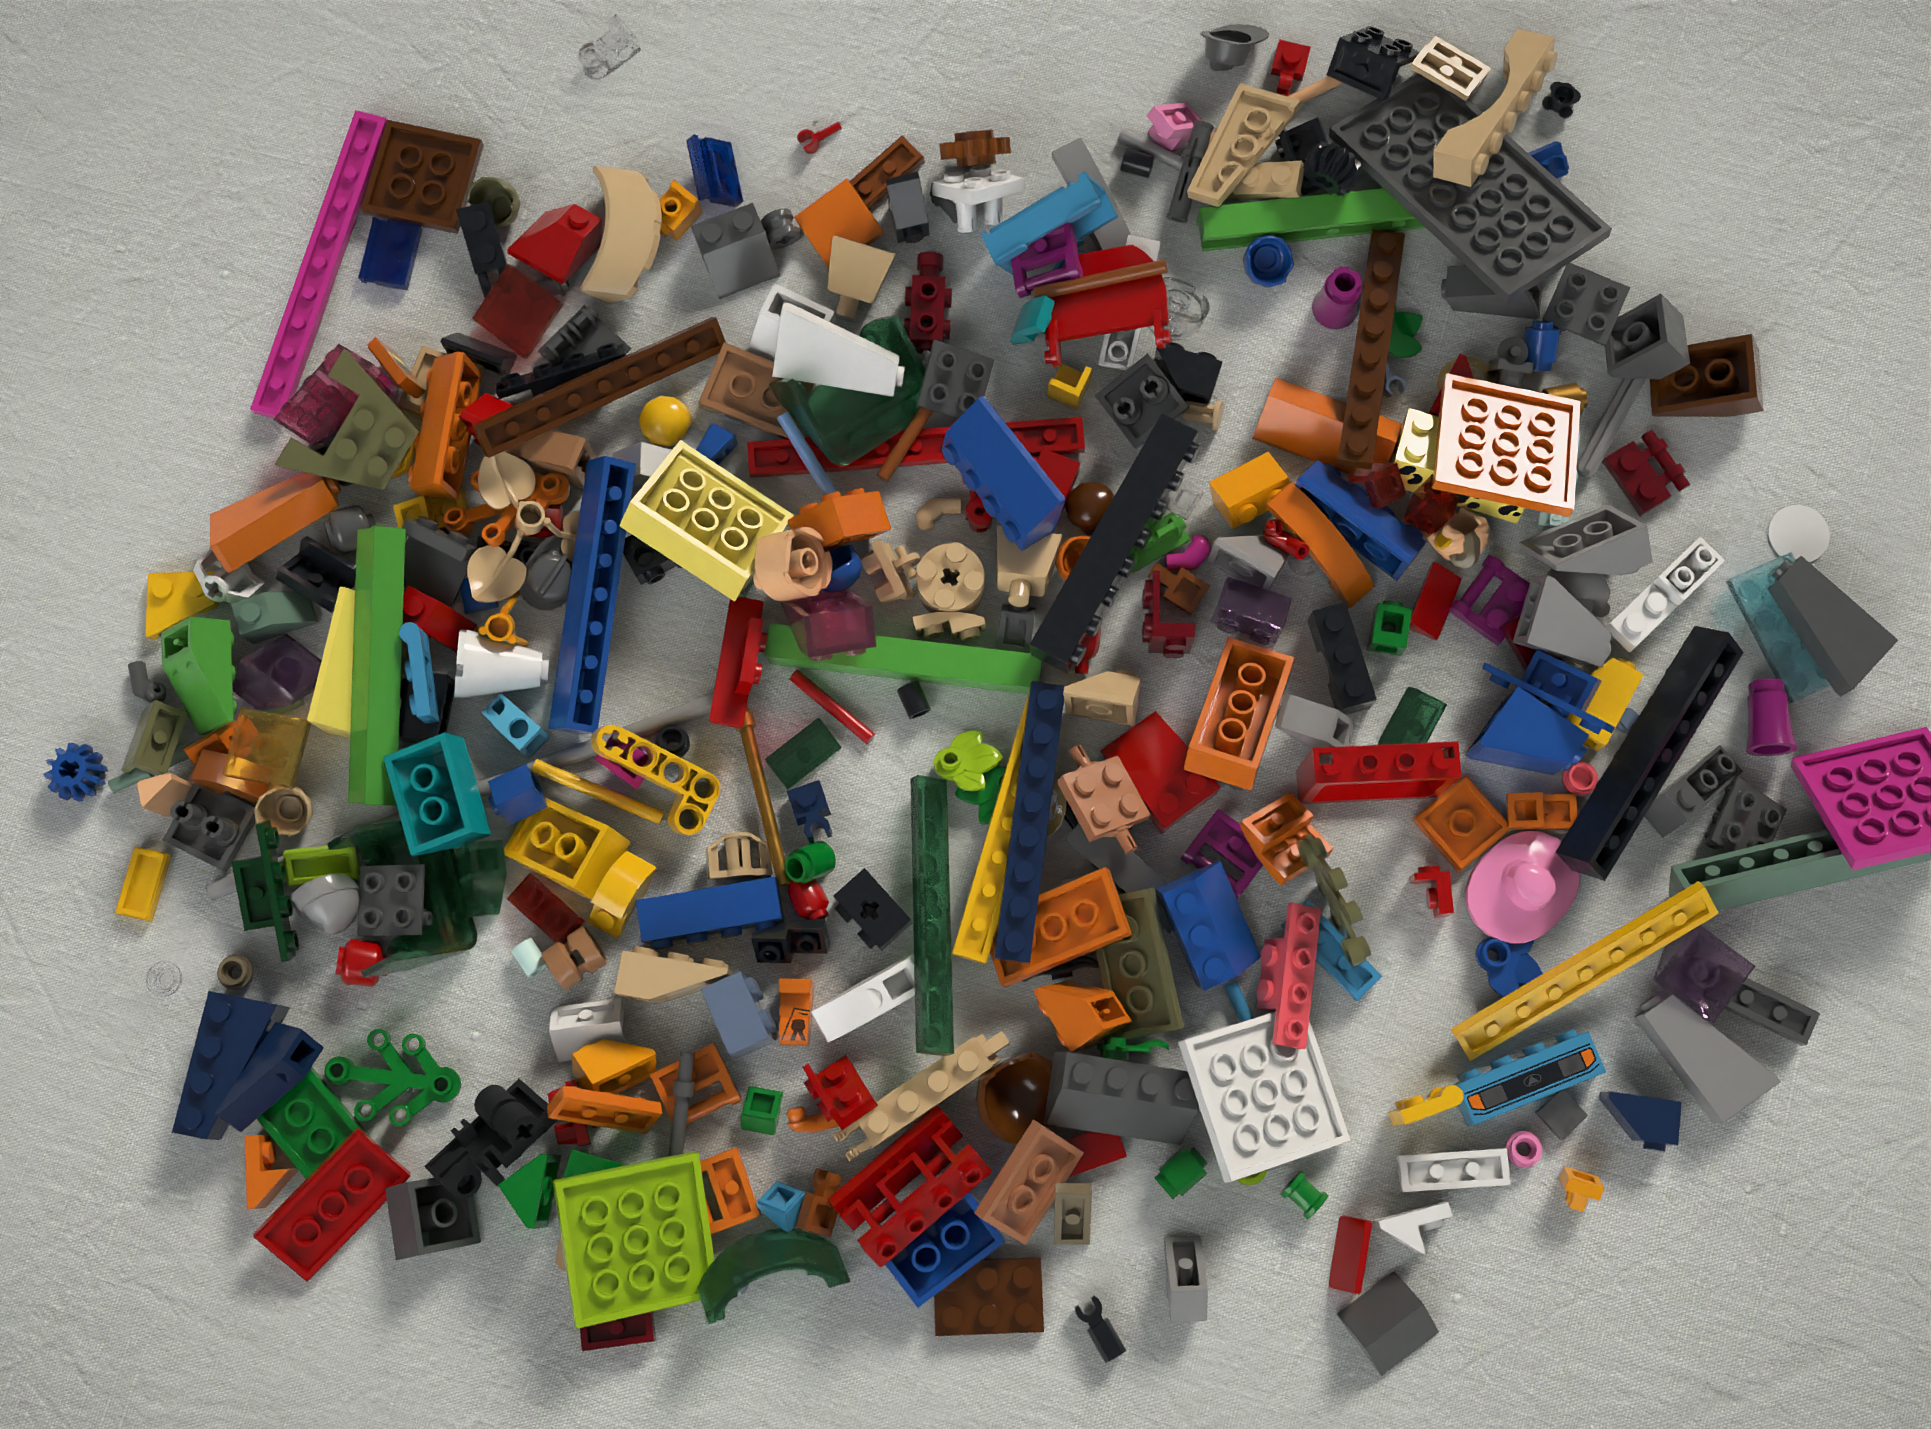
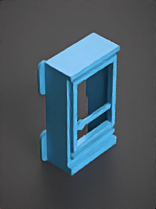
(1081, 203)

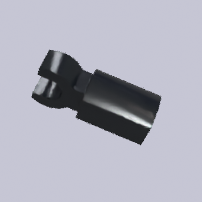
(1102, 1332)

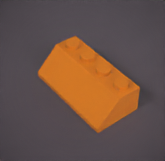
(443, 442)

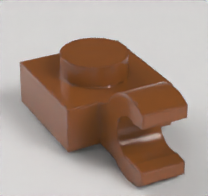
(1182, 589)
(816, 1211)

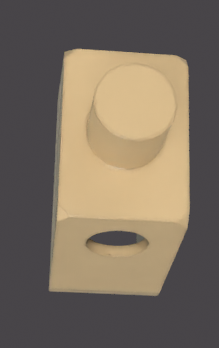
(856, 273)
(1027, 570)

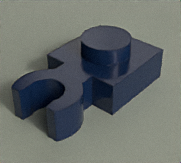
(810, 808)

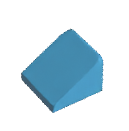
(782, 1205)

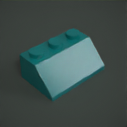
(437, 795)

